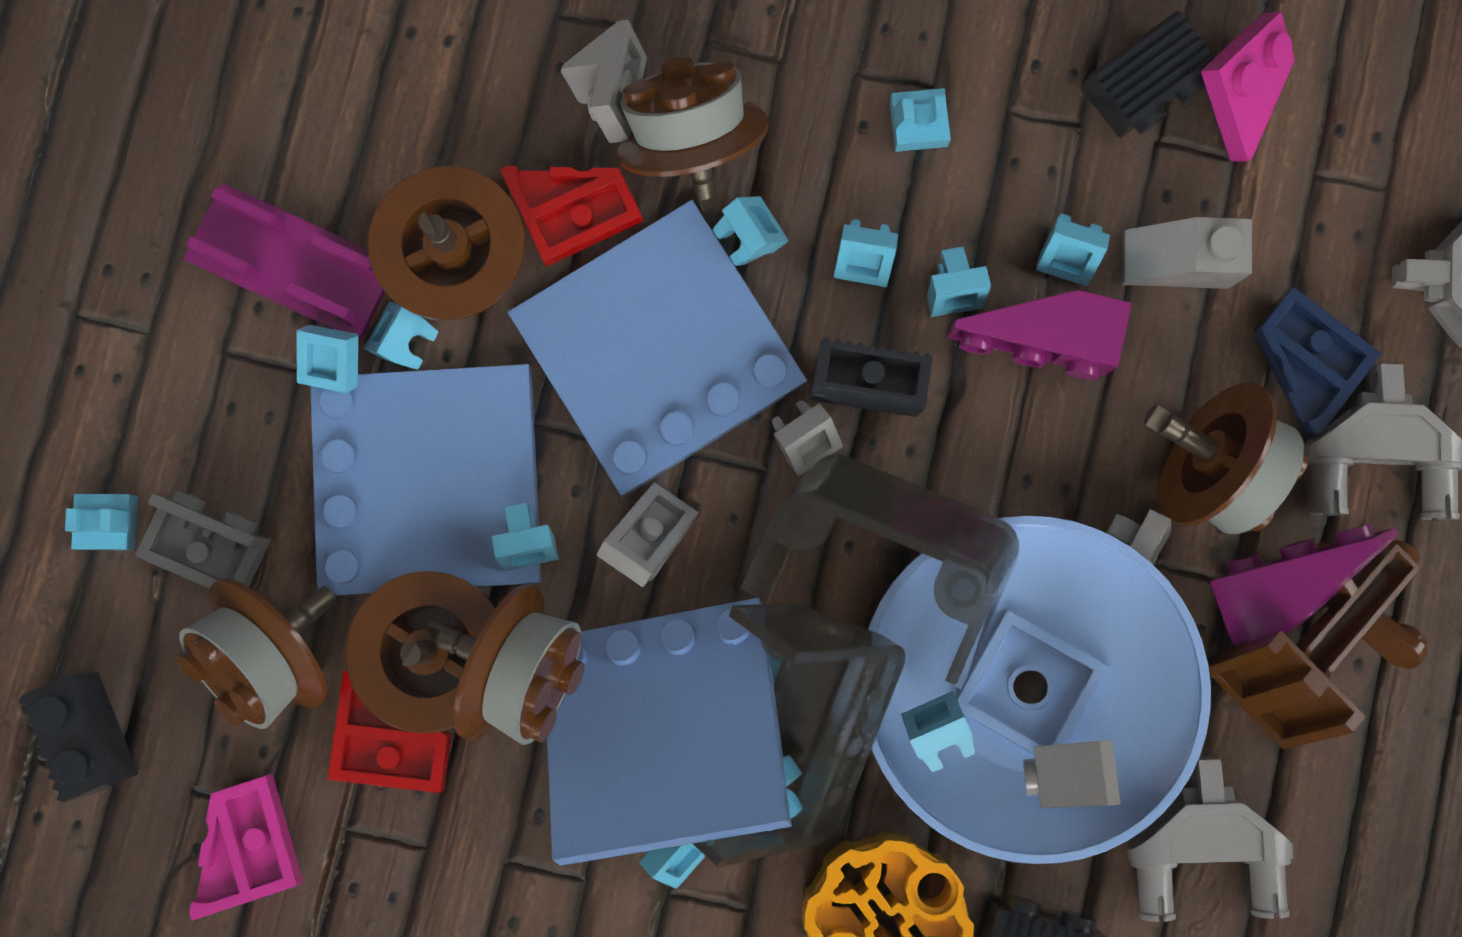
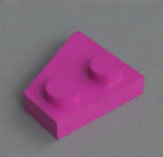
(1248, 81)
(245, 848)

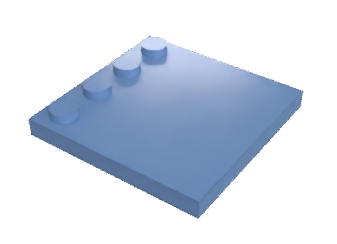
(657, 348)
(421, 475)
(666, 739)

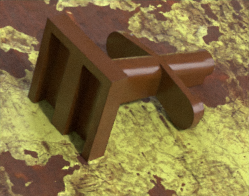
(1289, 683)

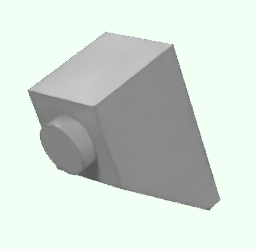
(1188, 253)
(1073, 775)

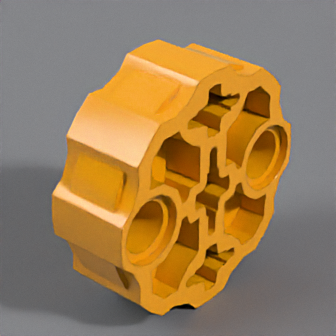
(905, 867)

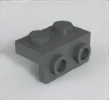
(200, 543)

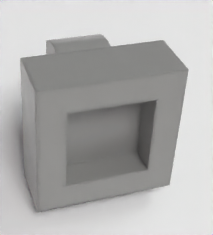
(807, 437)
(1145, 539)

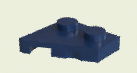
(1313, 358)

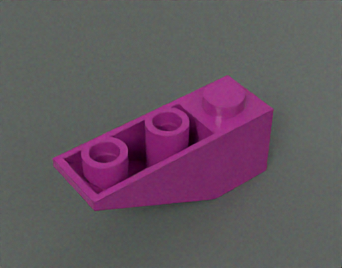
(1066, 330)
(1288, 590)

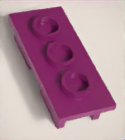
(286, 261)

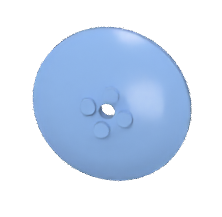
(1116, 668)

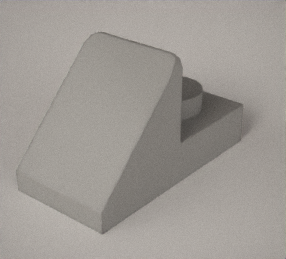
(602, 72)
(647, 535)

